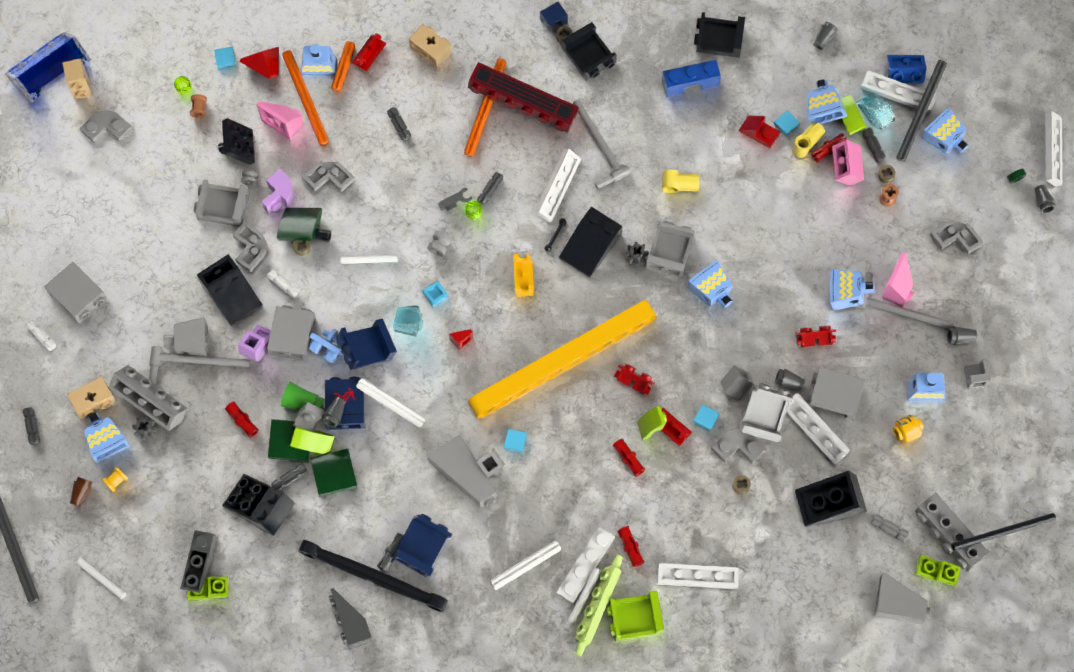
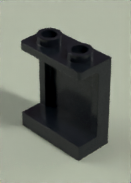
(719, 36)
(588, 52)

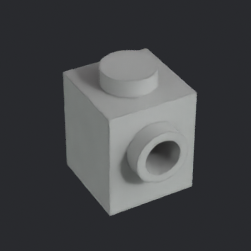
(491, 463)

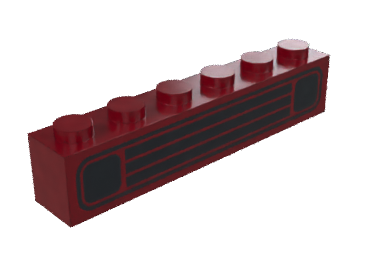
(522, 97)

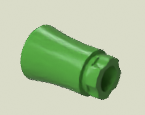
(297, 397)

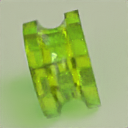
(185, 90)
(473, 204)

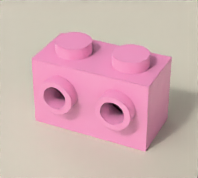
(848, 162)

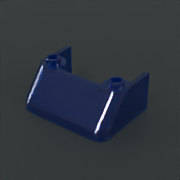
(45, 65)

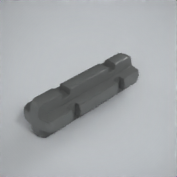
(399, 124)
(874, 145)
(490, 188)
(31, 426)
(289, 477)

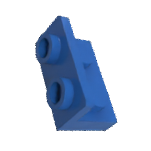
(907, 68)

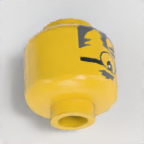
(908, 428)

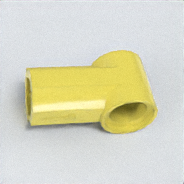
(808, 139)
(674, 181)

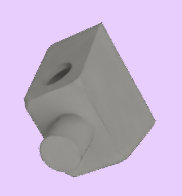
(189, 338)

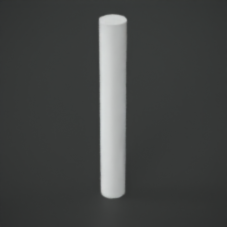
(369, 259)
(101, 578)
(584, 595)

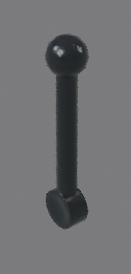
(562, 222)

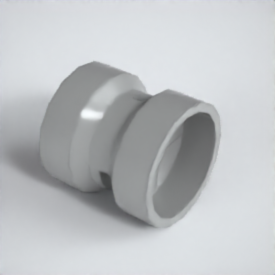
(439, 243)

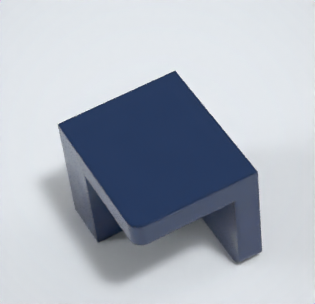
(554, 14)

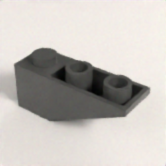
(199, 560)
(354, 624)

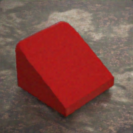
(461, 338)

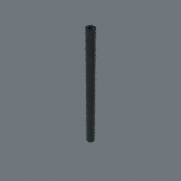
(1003, 531)

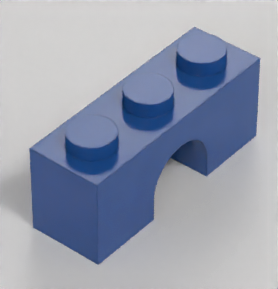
(678, 79)

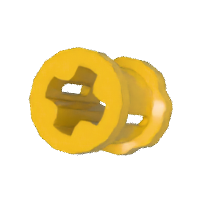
(114, 479)

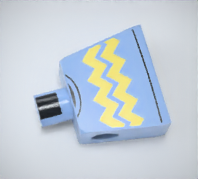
(318, 61)
(825, 103)
(946, 133)
(712, 285)
(848, 288)
(927, 387)
(103, 438)

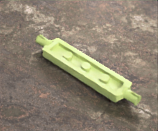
(595, 610)

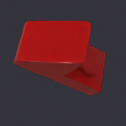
(759, 131)

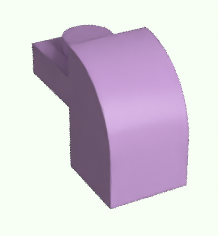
(282, 191)
(254, 343)

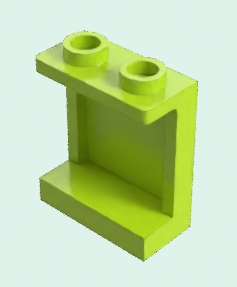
(635, 616)

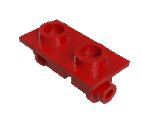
(369, 52)
(808, 336)
(628, 374)
(675, 429)

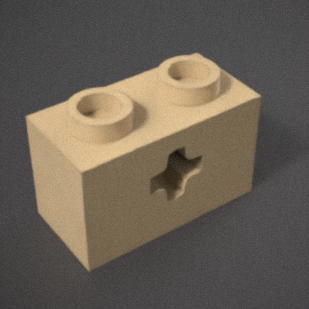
(430, 45)
(77, 78)
(82, 397)

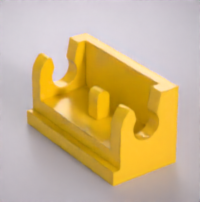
(523, 276)

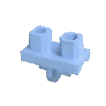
(318, 342)

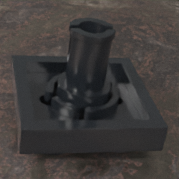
(237, 141)

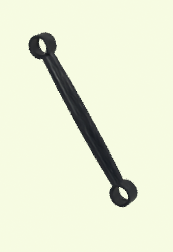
(370, 574)

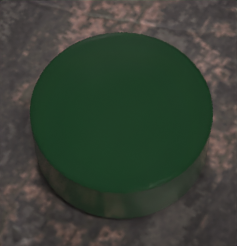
(1016, 176)

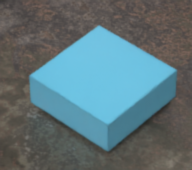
(225, 57)
(786, 123)
(435, 293)
(706, 417)
(515, 440)

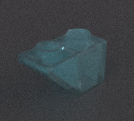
(877, 111)
(408, 320)

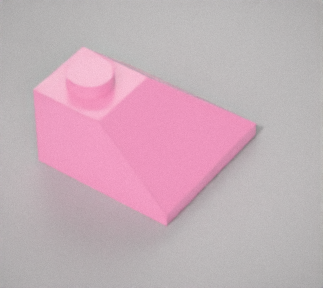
(281, 118)
(900, 283)

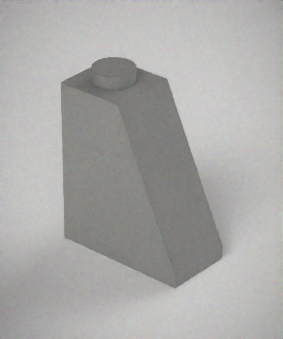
(899, 602)

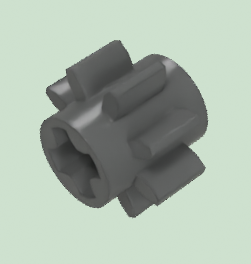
(635, 249)
(148, 424)

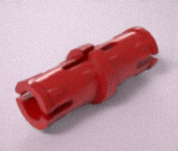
(826, 148)
(241, 419)
(629, 457)
(630, 546)

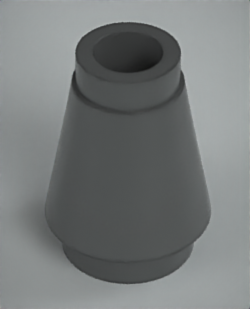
(825, 35)
(1044, 199)
(961, 335)
(789, 380)
(334, 413)

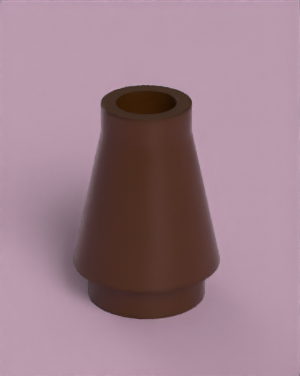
(80, 491)

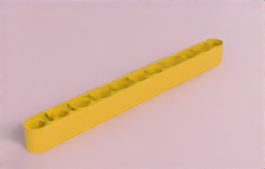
(562, 359)

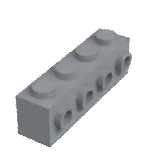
(148, 397)
(949, 529)

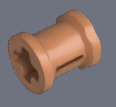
(198, 106)
(884, 195)

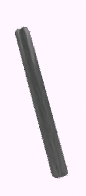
(921, 110)
(17, 557)

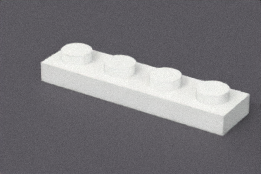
(894, 90)
(1053, 148)
(557, 185)
(817, 429)
(584, 566)
(698, 576)

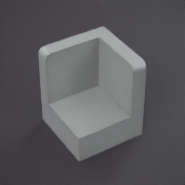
(977, 374)
(737, 382)

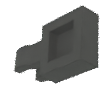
(450, 202)

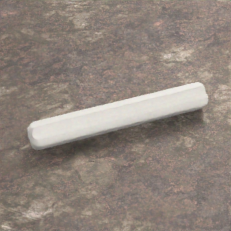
(390, 402)
(525, 565)

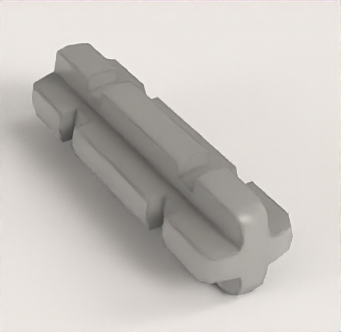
(890, 528)

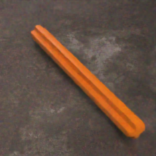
(305, 97)
(481, 116)

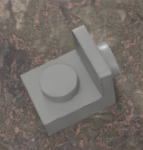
(308, 416)

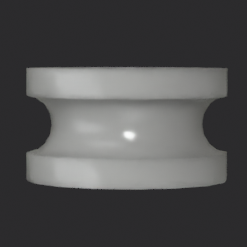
(249, 178)

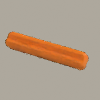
(343, 66)

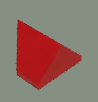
(264, 62)

